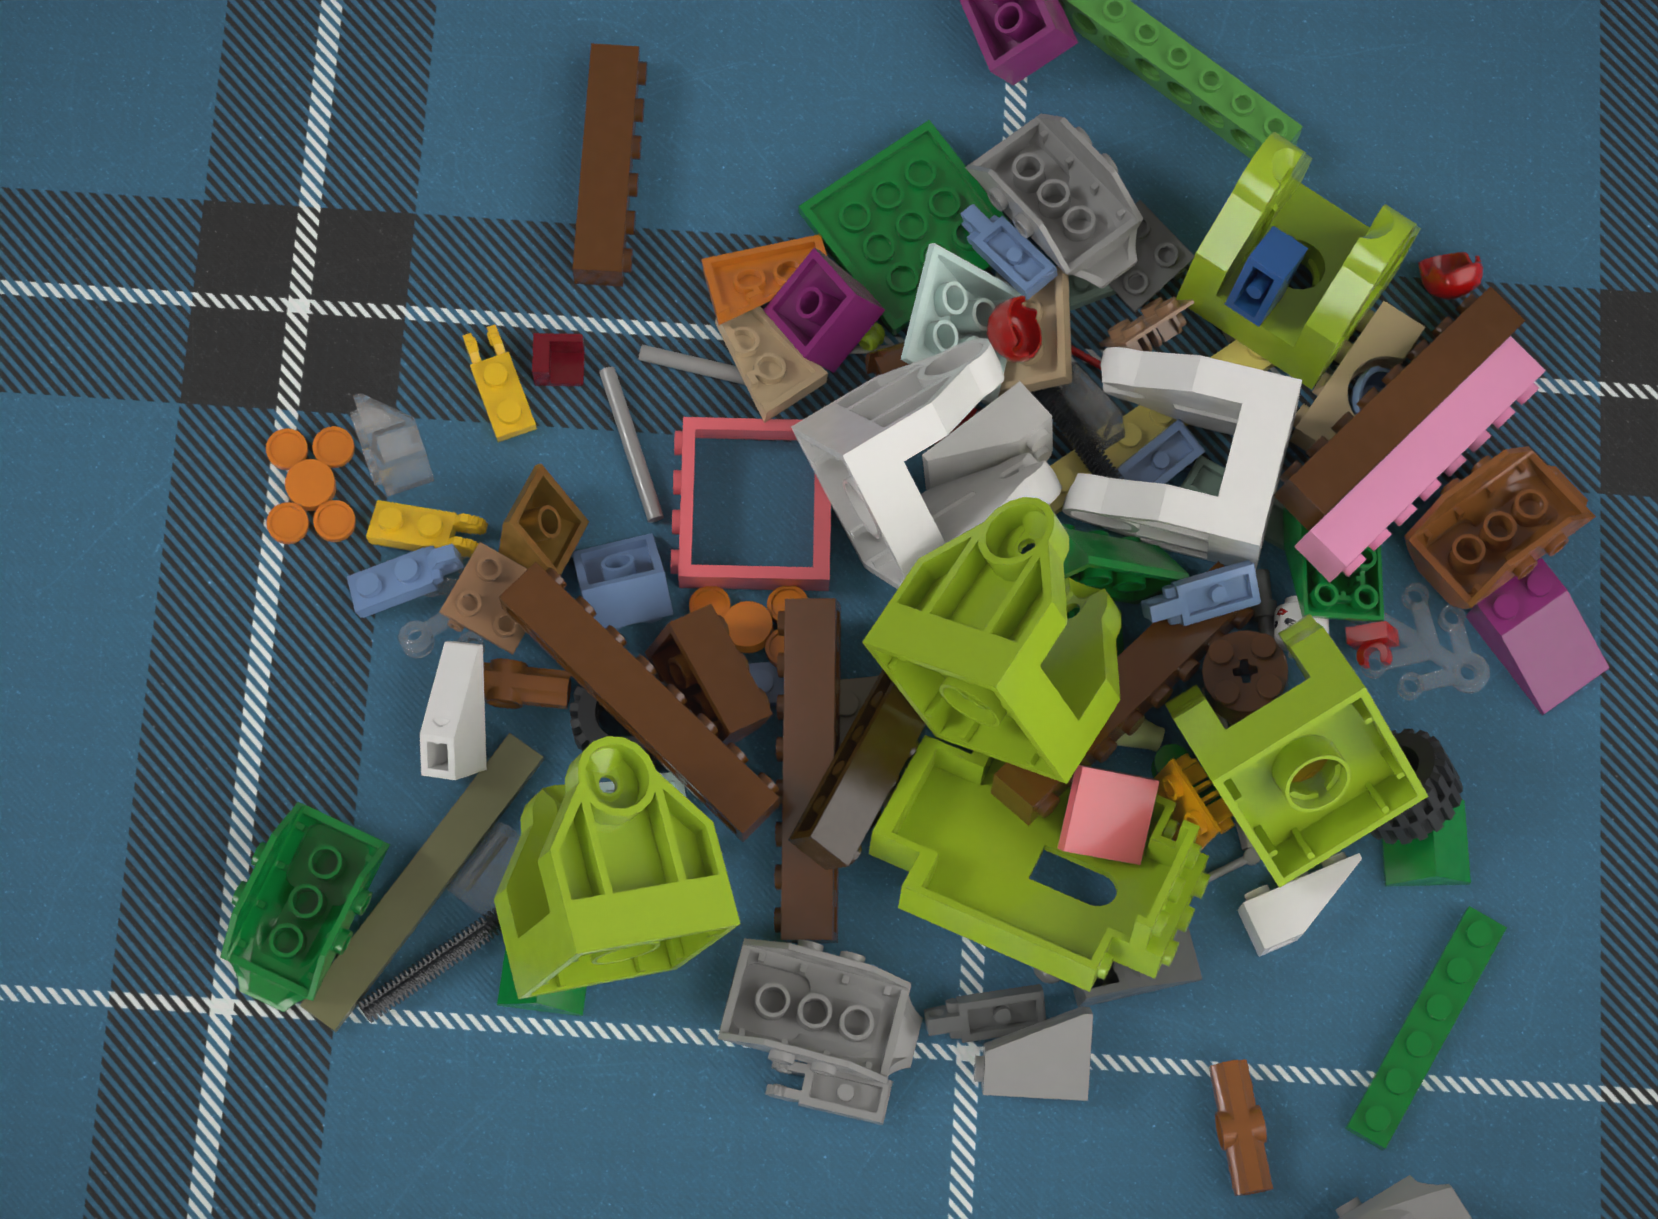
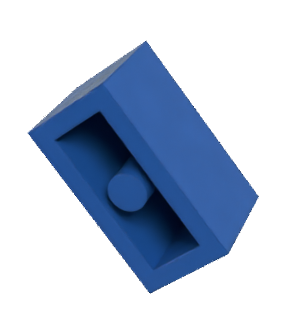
(1266, 276)

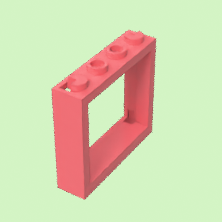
(733, 576)

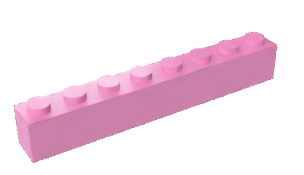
(1419, 459)

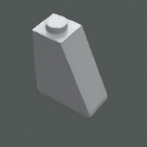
(1040, 1060)

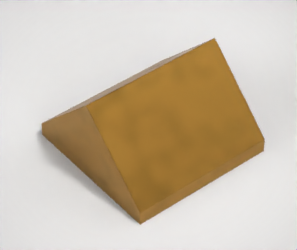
(542, 524)

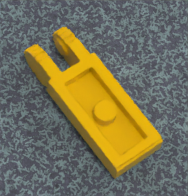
(500, 388)
(419, 527)

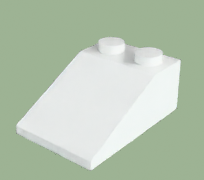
(998, 432)

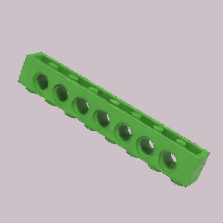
(1180, 72)

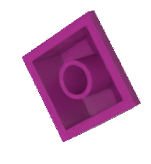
(823, 311)

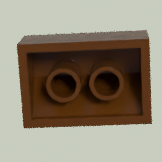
(710, 673)

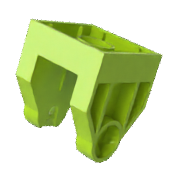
(1345, 257)
(989, 648)
(1319, 719)
(611, 879)

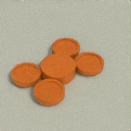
(310, 485)
(749, 621)

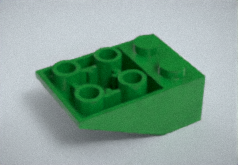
(1344, 597)

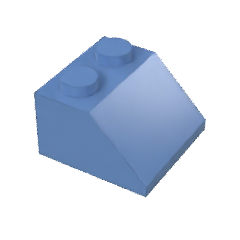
(624, 581)

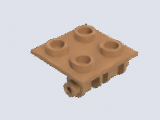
(1159, 322)
(476, 601)

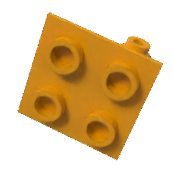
(1177, 785)

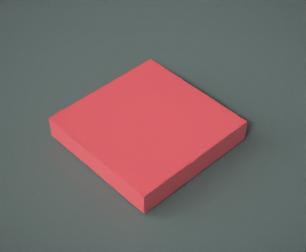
(1108, 814)

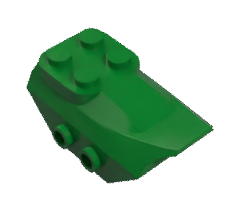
(299, 905)

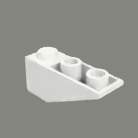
(455, 715)
(1286, 912)

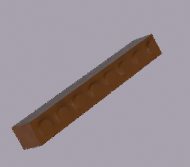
(1398, 408)
(1146, 681)
(640, 701)
(807, 747)

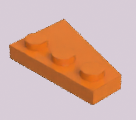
(754, 275)

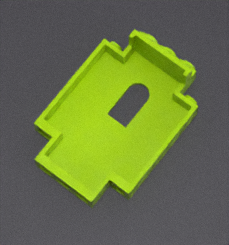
(975, 861)

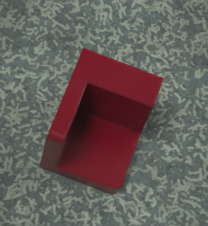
(558, 359)

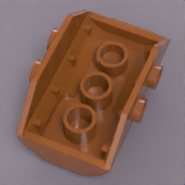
(1495, 525)

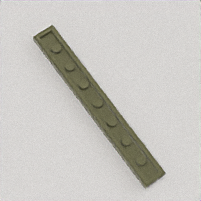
(423, 881)

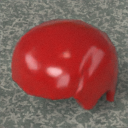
(1450, 275)
(1014, 330)

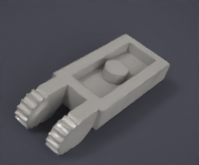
(838, 1095)

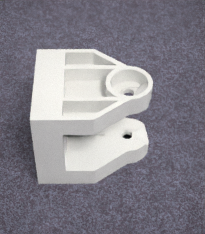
(1211, 395)
(870, 432)

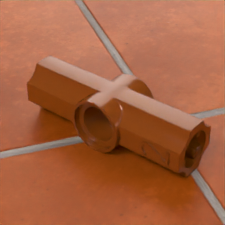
(514, 684)
(1240, 1127)

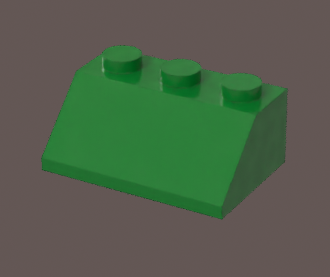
(1120, 565)

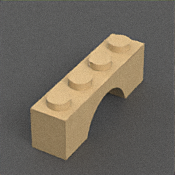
(1383, 342)

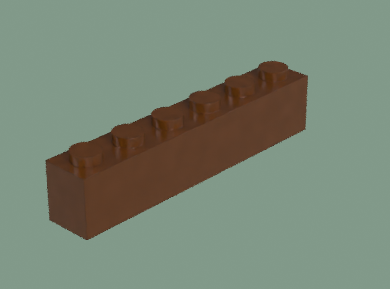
(607, 165)

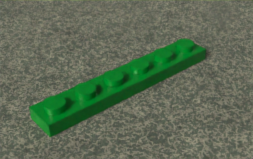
(1425, 1028)

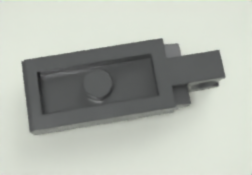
(987, 1013)

